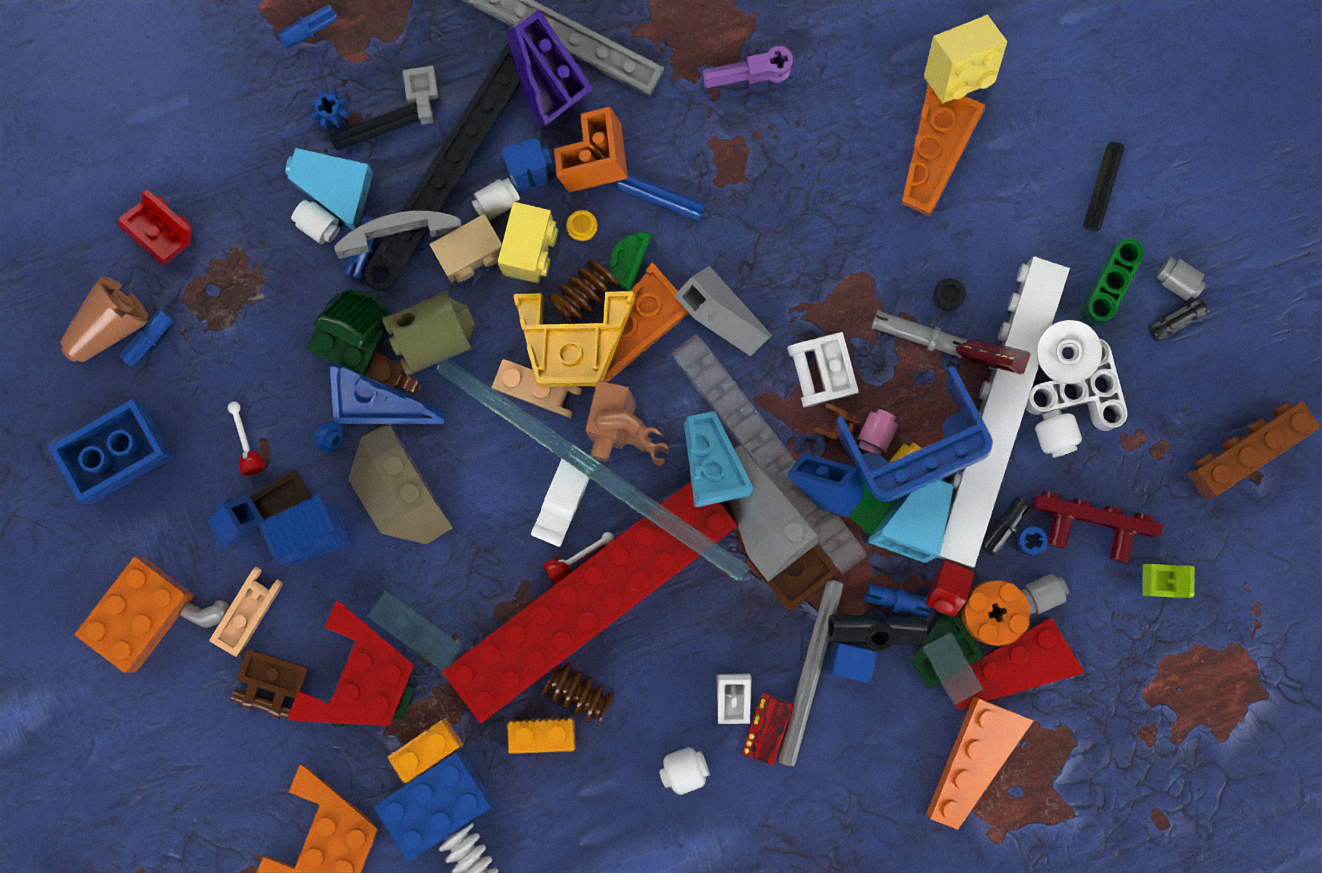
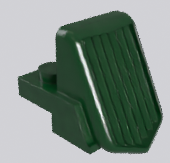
(350, 329)

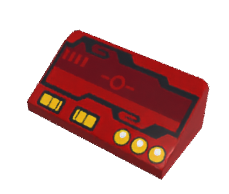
(767, 729)

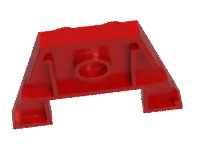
(369, 683)

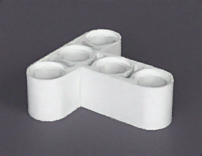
(1086, 394)

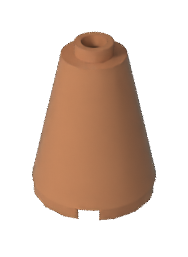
(102, 320)

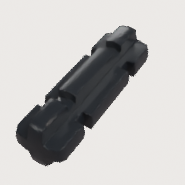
(1177, 319)

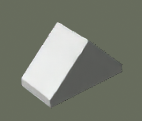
(733, 698)

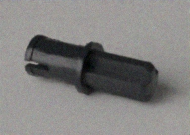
(1006, 526)

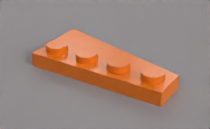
(938, 147)
(650, 319)
(977, 755)

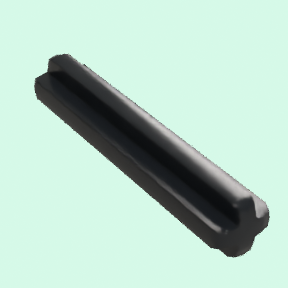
(375, 127)
(1104, 186)

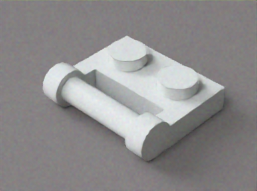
(833, 367)

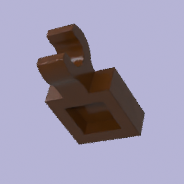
(391, 374)

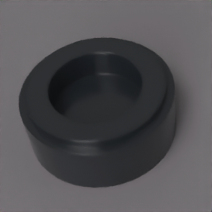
(949, 294)

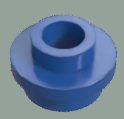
(328, 437)

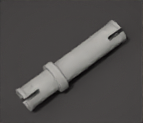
(917, 333)

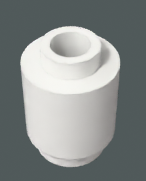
(495, 198)
(316, 222)

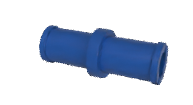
(896, 600)

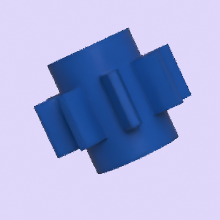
(322, 103)

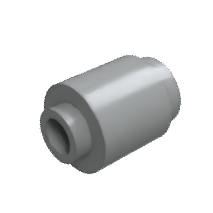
(1181, 278)
(1045, 593)

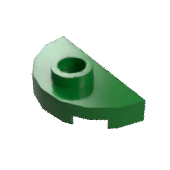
(628, 257)

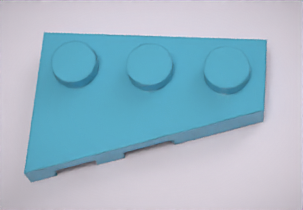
(713, 462)

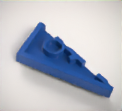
(367, 401)

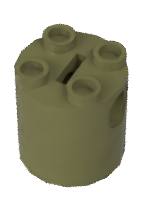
(430, 331)

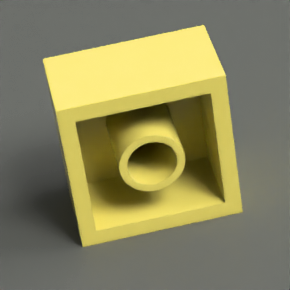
(965, 59)
(527, 243)

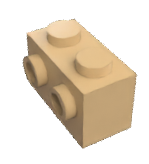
(467, 249)

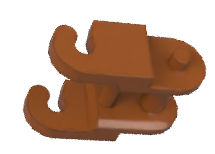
(833, 435)

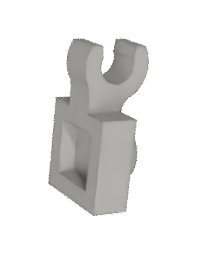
(420, 89)

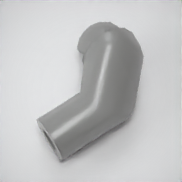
(205, 617)

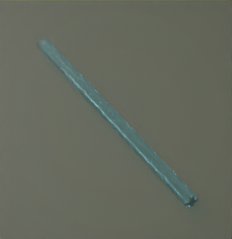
(594, 470)

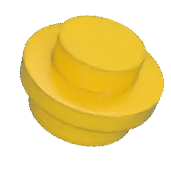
(582, 225)

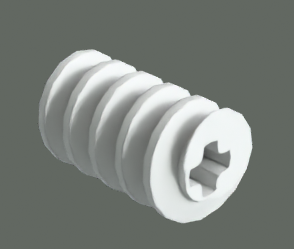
(466, 853)

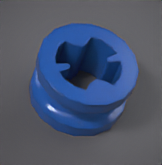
(1033, 550)

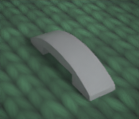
(356, 241)

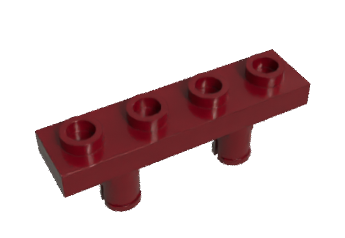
(1110, 517)

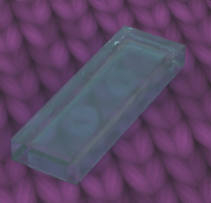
(415, 631)

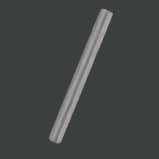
(810, 674)

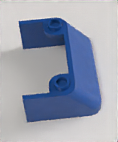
(964, 444)

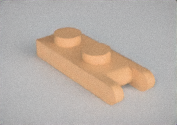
(521, 384)
(245, 614)

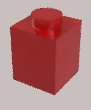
(949, 588)

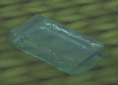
(952, 668)

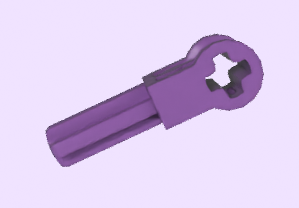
(754, 69)

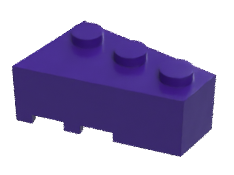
(545, 68)

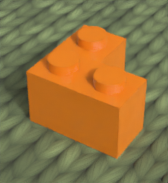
(595, 159)

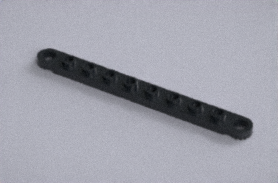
(449, 166)

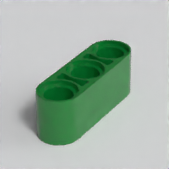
(1119, 269)

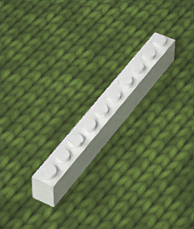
(1002, 410)

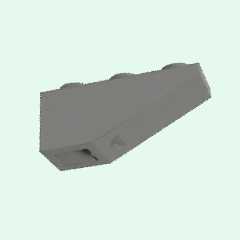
(722, 311)

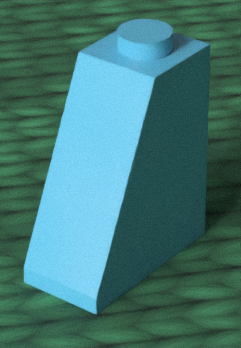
(332, 182)
(916, 523)

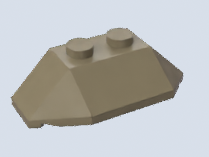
(395, 489)

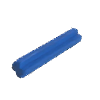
(662, 196)

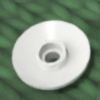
(1085, 347)

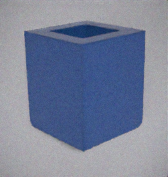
(853, 662)

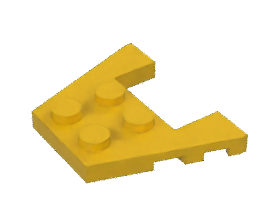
(572, 352)

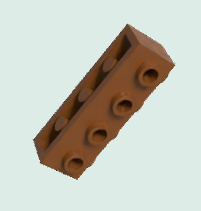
(1253, 450)

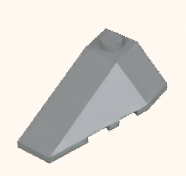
(769, 523)

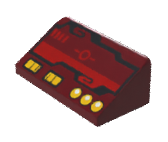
(994, 355)

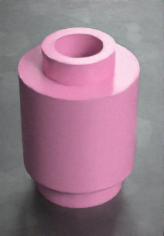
(877, 432)

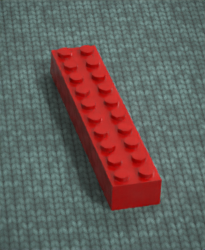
(580, 606)

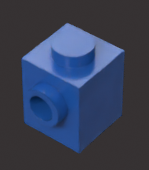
(235, 520)

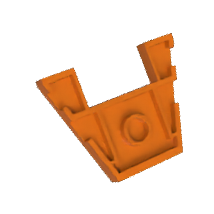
(338, 836)

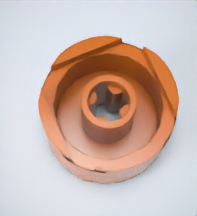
(1010, 622)

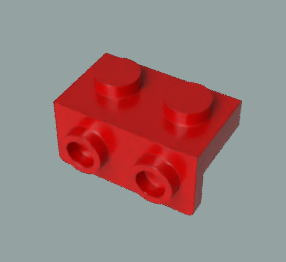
(156, 228)

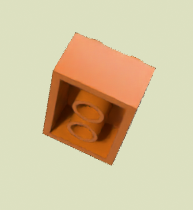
(134, 615)

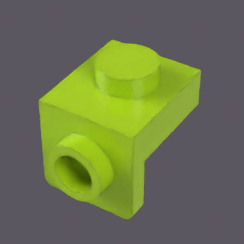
(1168, 581)

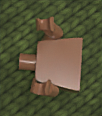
(613, 424)

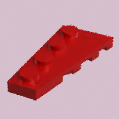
(1028, 662)

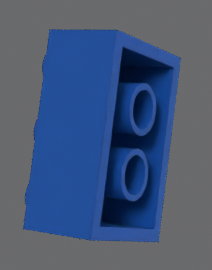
(110, 452)
(434, 805)

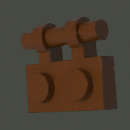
(270, 674)

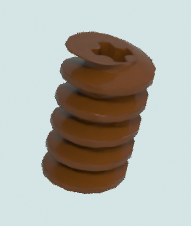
(582, 290)
(579, 693)

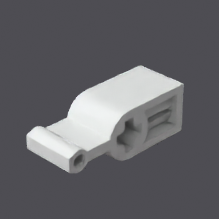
(560, 504)

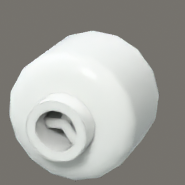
(1058, 433)
(684, 770)

